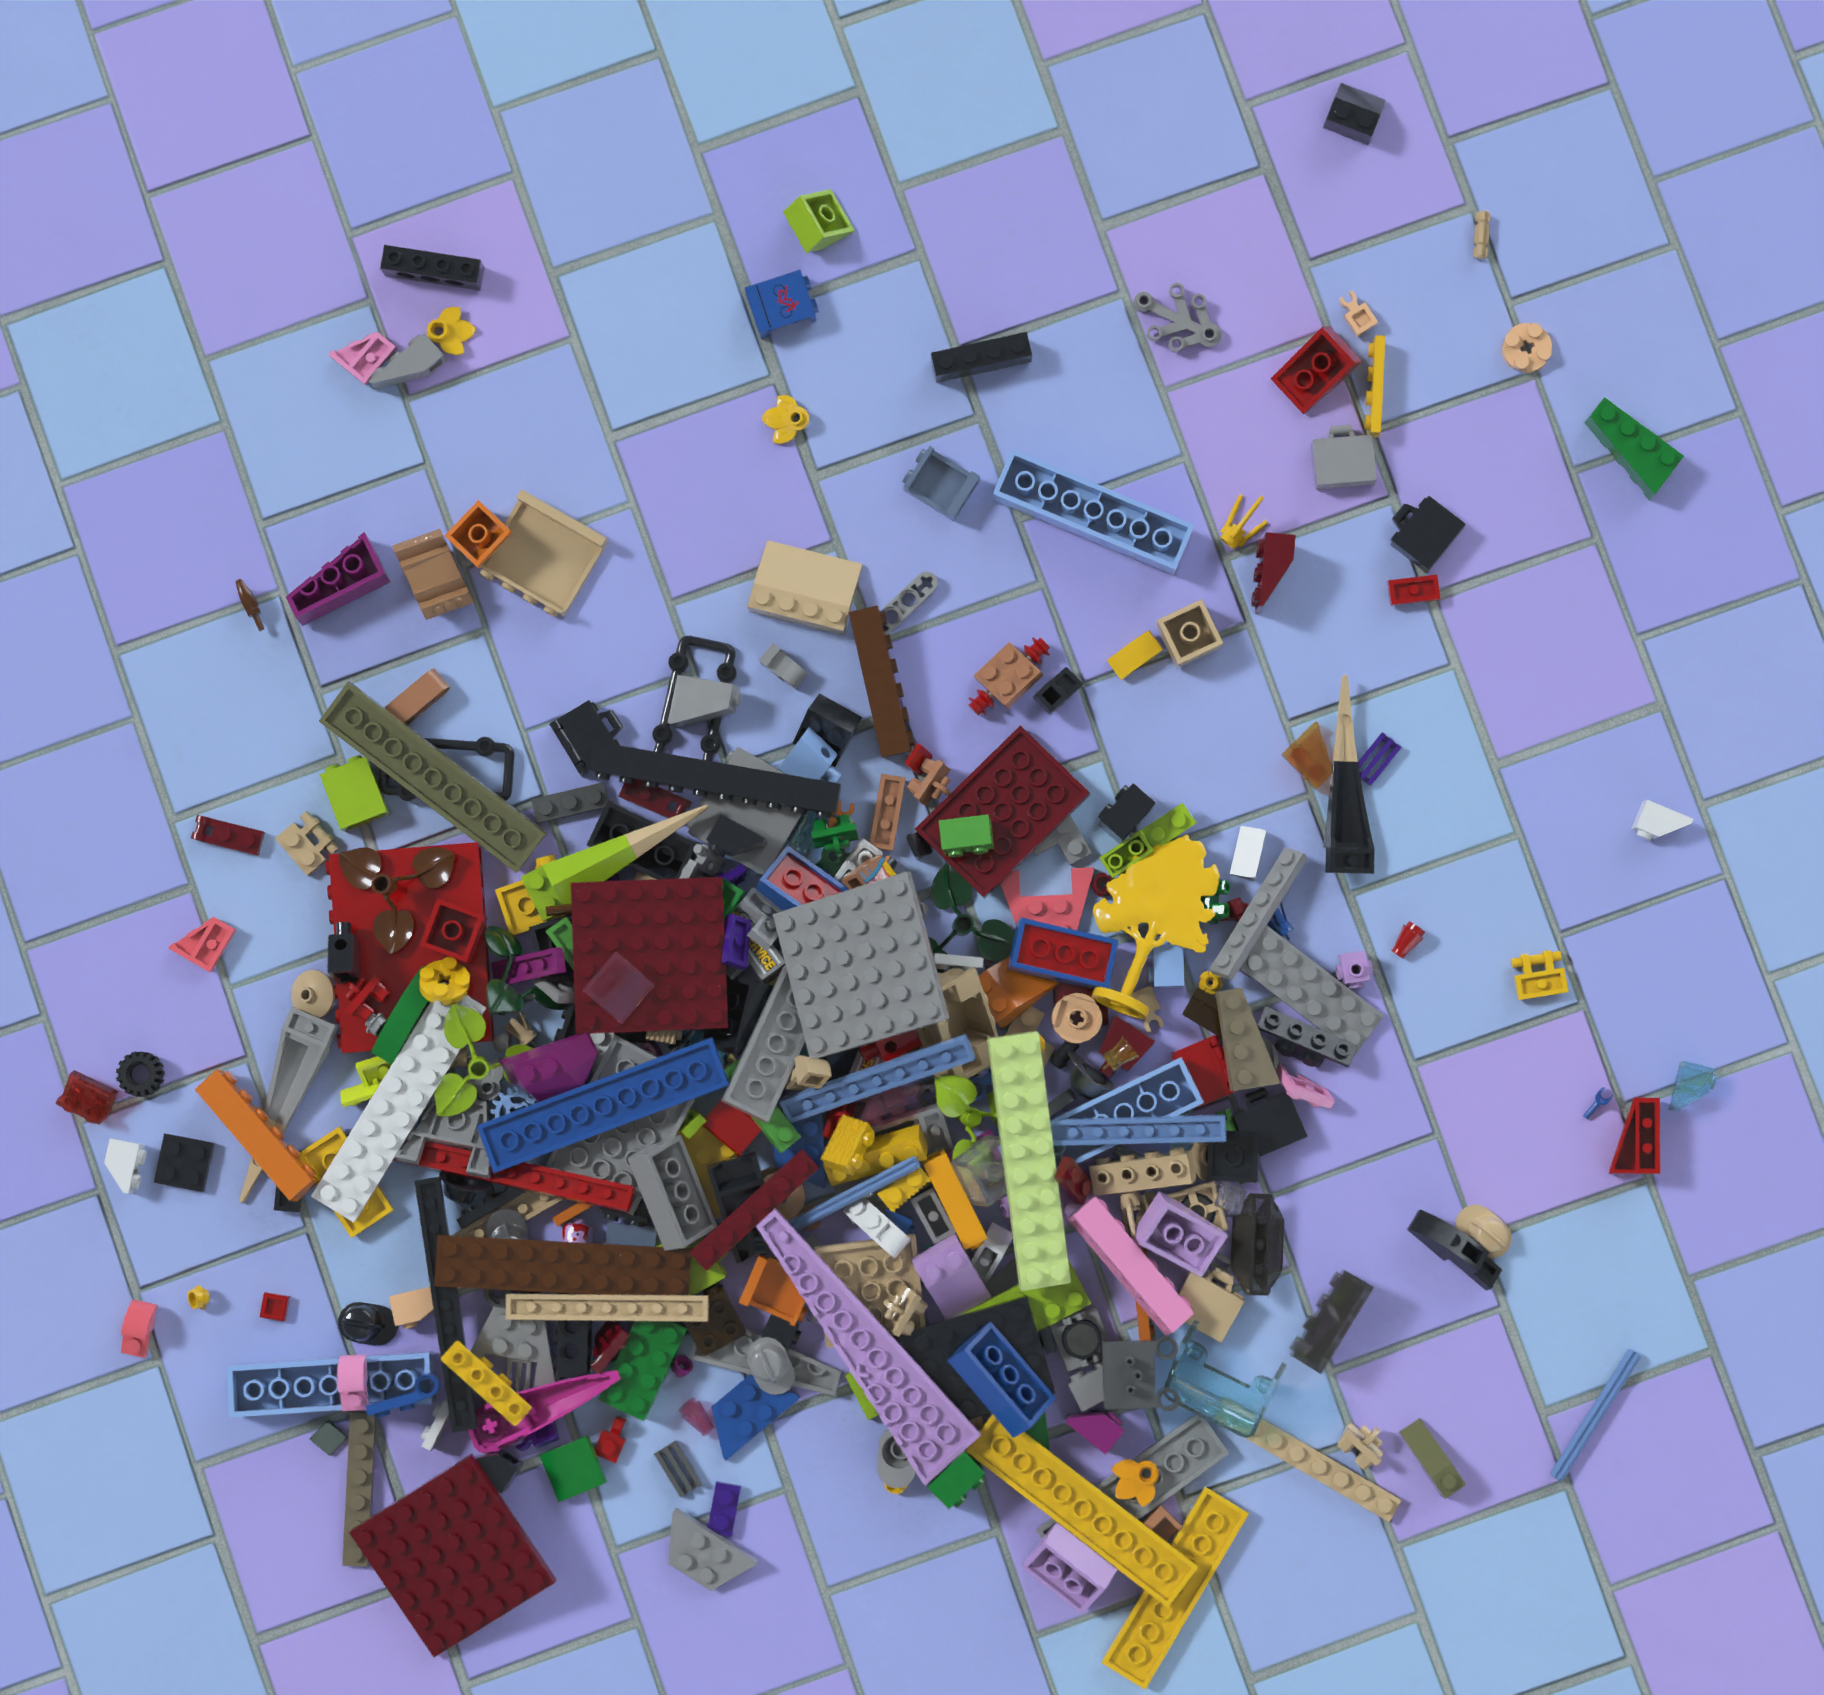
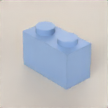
(1167, 966)

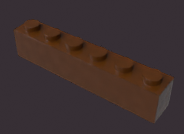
(880, 681)

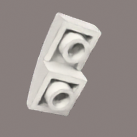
(861, 853)

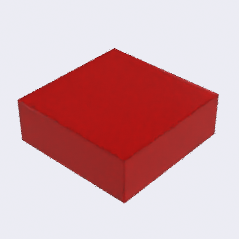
(274, 1306)

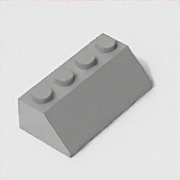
(672, 1193)

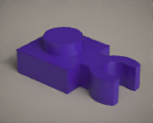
(541, 1437)

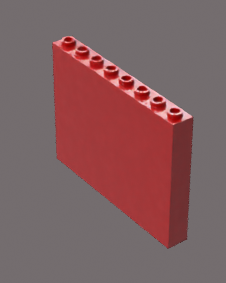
(398, 969)

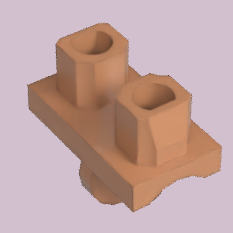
(933, 784)

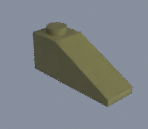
(1432, 1459)

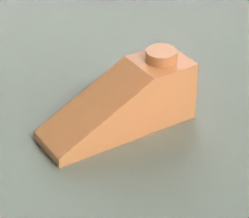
(411, 1307)

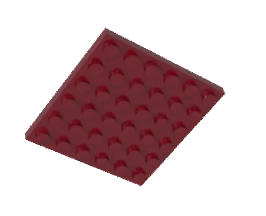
(669, 935)
(453, 1555)

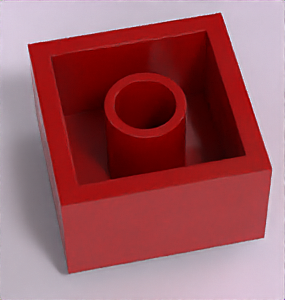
(453, 931)

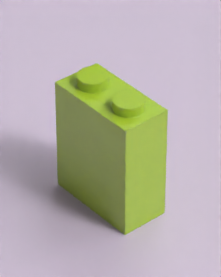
(354, 793)

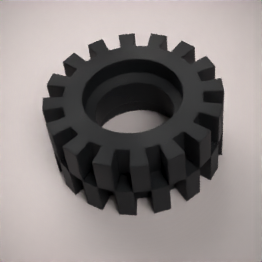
(125, 1071)

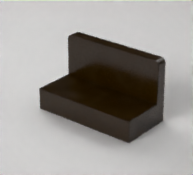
(1203, 1011)

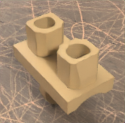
(901, 1310)
(1365, 1441)

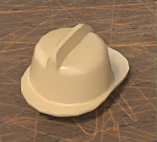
(1485, 1229)

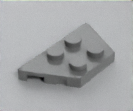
(704, 1553)

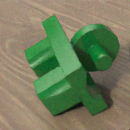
(835, 837)
(1212, 902)

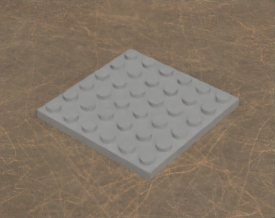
(861, 966)

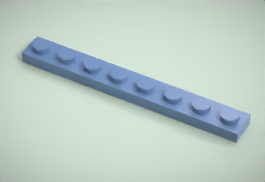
(878, 1078)
(1138, 1130)

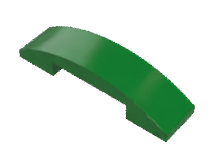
(401, 1022)

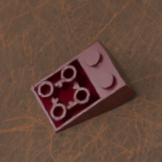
(1275, 556)

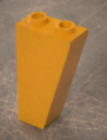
(954, 1200)

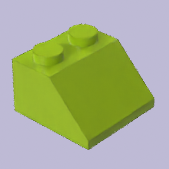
(818, 220)

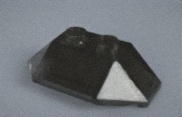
(1257, 1244)

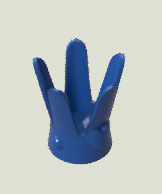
(1283, 926)

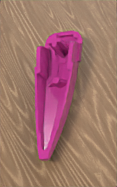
(547, 1405)

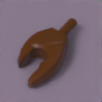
(249, 603)

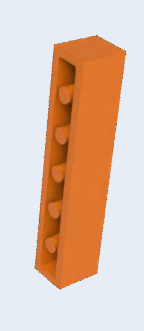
(257, 1135)

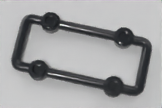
(678, 664)
(484, 746)

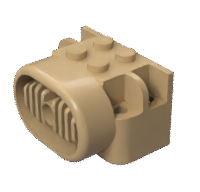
(968, 1015)

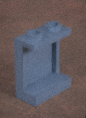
(940, 483)

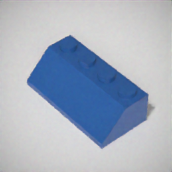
(1002, 1380)

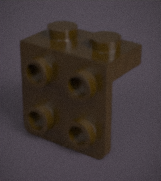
(723, 1323)

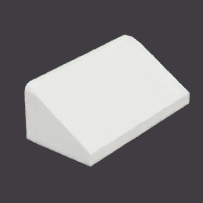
(1247, 852)

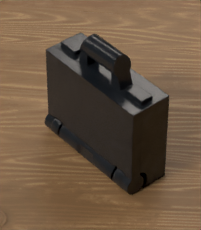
(1426, 532)
(580, 729)
(1274, 1119)

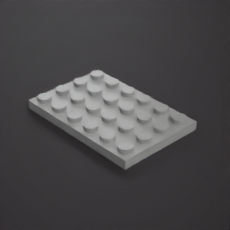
(607, 1153)

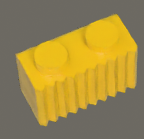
(848, 1145)
(898, 1191)

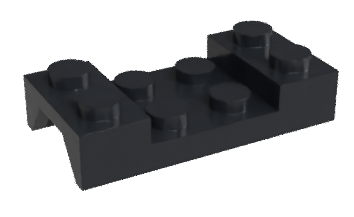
(733, 1184)

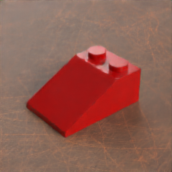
(1316, 369)

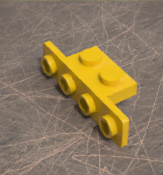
(486, 1382)

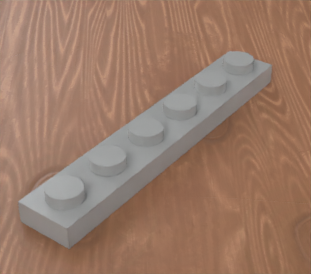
(1258, 913)

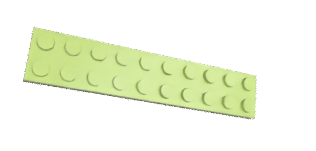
(1029, 1160)

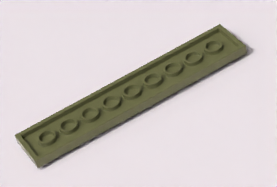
(432, 777)

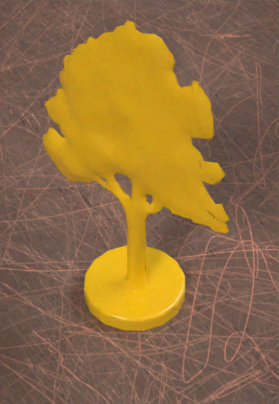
(1166, 895)

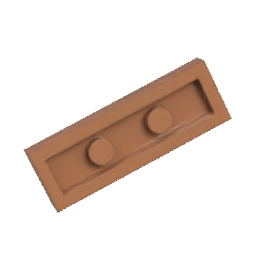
(887, 812)

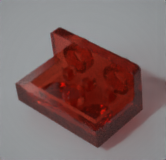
(87, 1098)

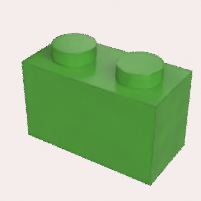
(966, 835)

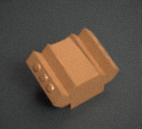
(433, 574)

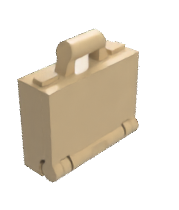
(1212, 1303)

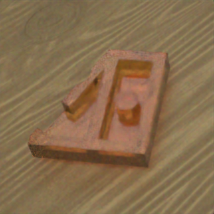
(1310, 757)

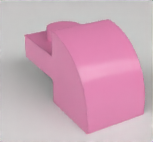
(352, 1382)

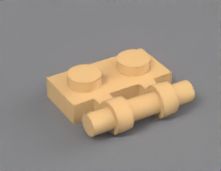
(300, 847)

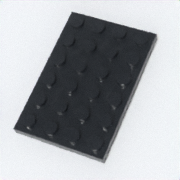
(938, 1341)

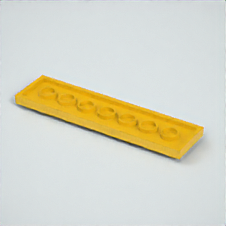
(1153, 1626)

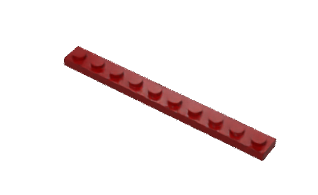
(532, 1178)

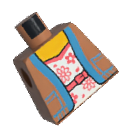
(871, 871)

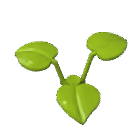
(462, 1028)
(953, 1100)

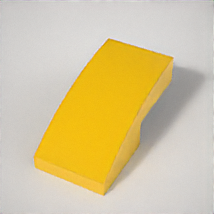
(1135, 654)

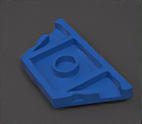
(811, 1141)
(746, 1413)

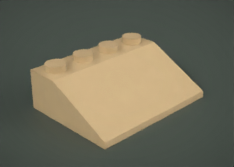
(804, 587)

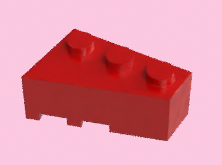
(1640, 1139)

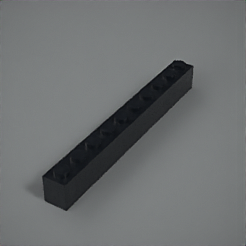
(715, 778)

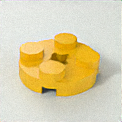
(448, 970)

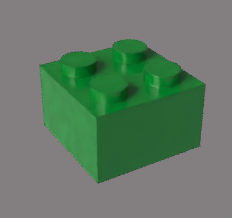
(957, 1479)

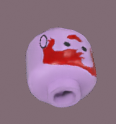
(577, 1231)

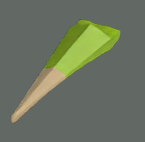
(552, 881)

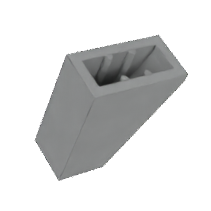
(701, 700)

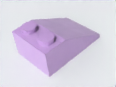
(1179, 1234)
(950, 1277)

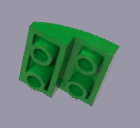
(573, 1468)

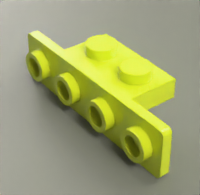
(371, 1074)

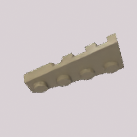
(1243, 1045)

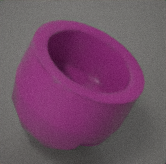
(686, 1362)

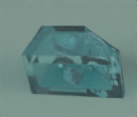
(1691, 1084)

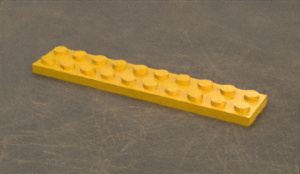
(1083, 1510)

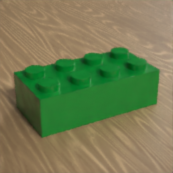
(644, 1366)

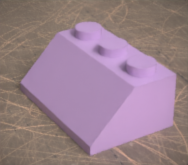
(1069, 1568)

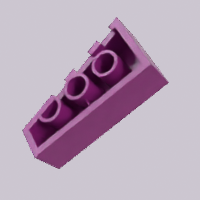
(339, 582)

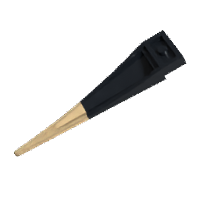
(1347, 825)

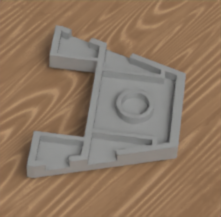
(453, 1130)
(517, 1340)

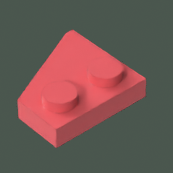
(205, 944)

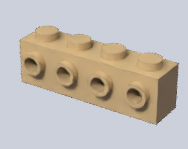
(1142, 1172)

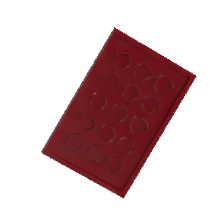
(1025, 798)

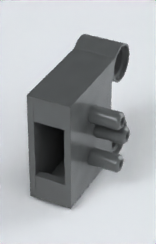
(1131, 1374)

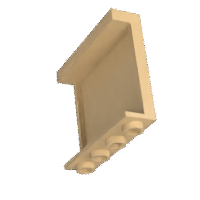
(544, 555)

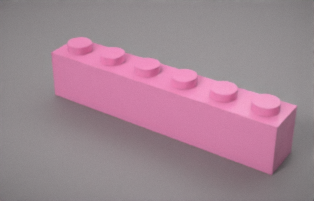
(1131, 1266)

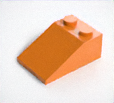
(1011, 991)

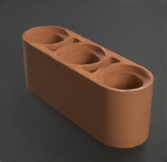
(418, 697)

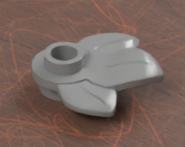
(493, 1078)

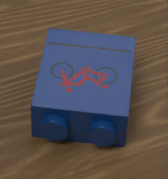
(781, 302)

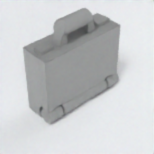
(1343, 459)

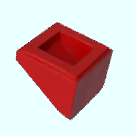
(916, 758)

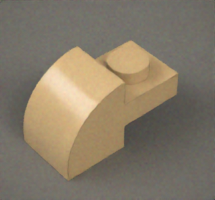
(808, 1073)

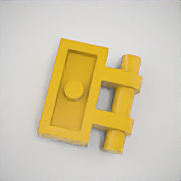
(1539, 983)

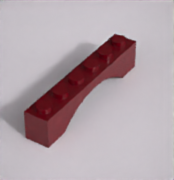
(754, 1209)

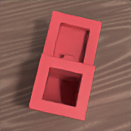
(137, 1328)

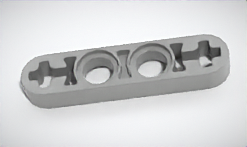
(904, 611)

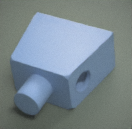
(811, 759)

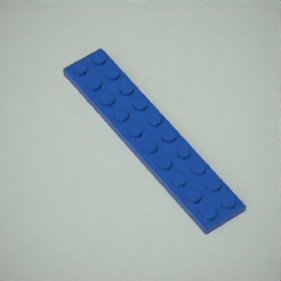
(603, 1105)

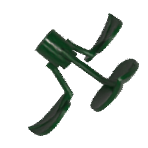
(953, 890)
(500, 996)

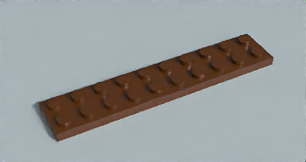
(561, 1266)

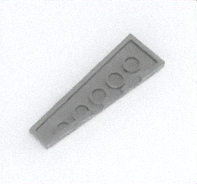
(808, 1371)

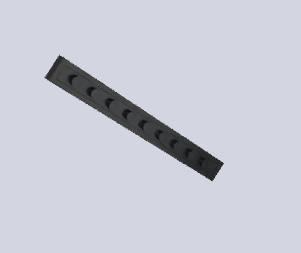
(445, 1303)

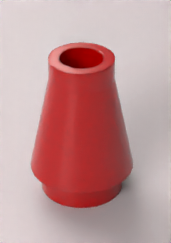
(1408, 939)

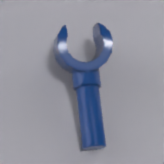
(1597, 1103)

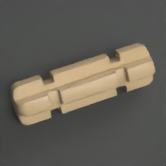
(1481, 235)

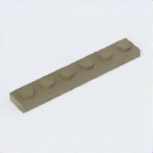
(359, 1482)

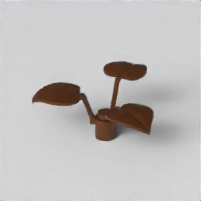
(361, 870)

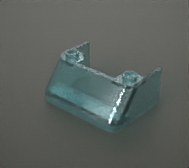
(1217, 1394)

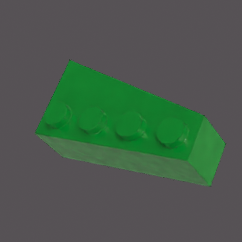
(1634, 447)

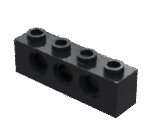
(432, 267)
(582, 1340)

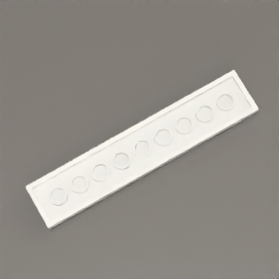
(390, 1114)

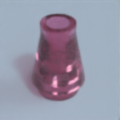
(696, 1416)

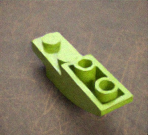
(1158, 832)

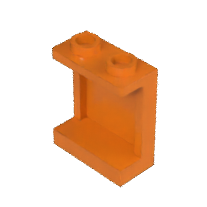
(773, 1291)

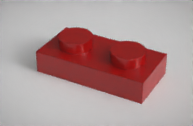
(1413, 590)

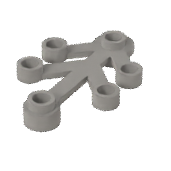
(1180, 320)

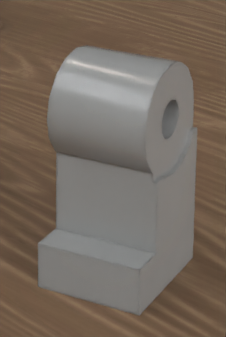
(783, 666)

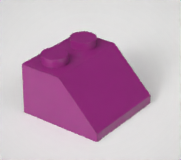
(1097, 1428)

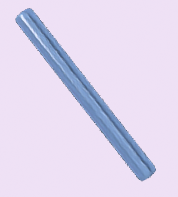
(855, 1193)
(1595, 1415)

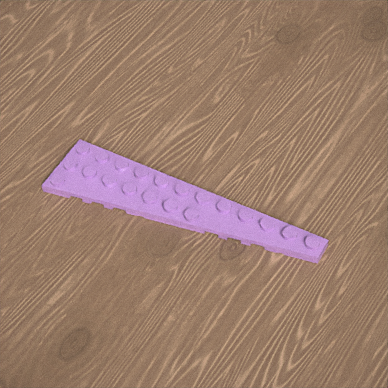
(904, 1395)

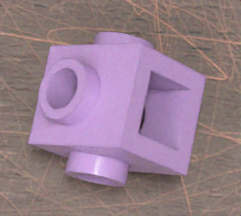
(1359, 961)

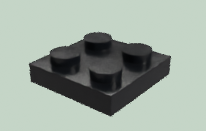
(1235, 1158)
(184, 1162)

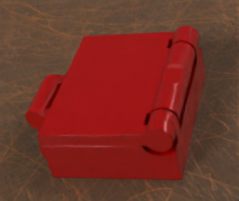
(1207, 1067)

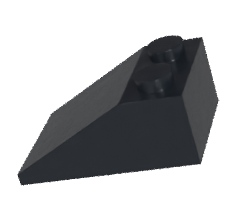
(744, 1006)

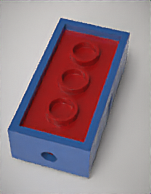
(796, 881)
(1062, 954)

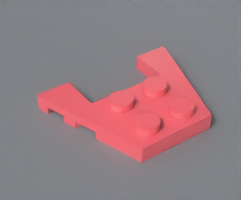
(1049, 909)

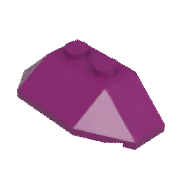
(552, 1067)

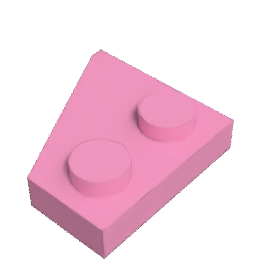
(364, 356)
(1303, 1088)

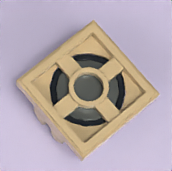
(1201, 1203)

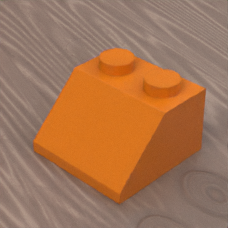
(478, 534)

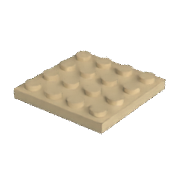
(874, 1274)

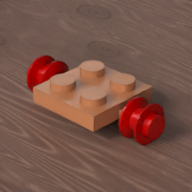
(1008, 675)

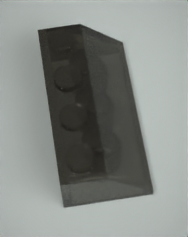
(1331, 1321)

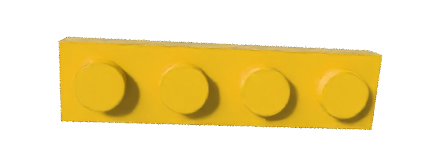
(1375, 375)

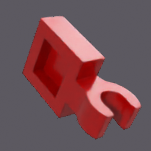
(611, 1443)

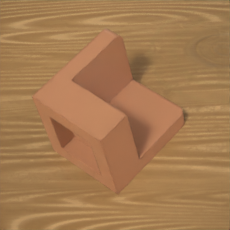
(1162, 1522)

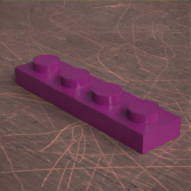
(531, 966)

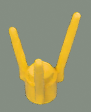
(1233, 535)

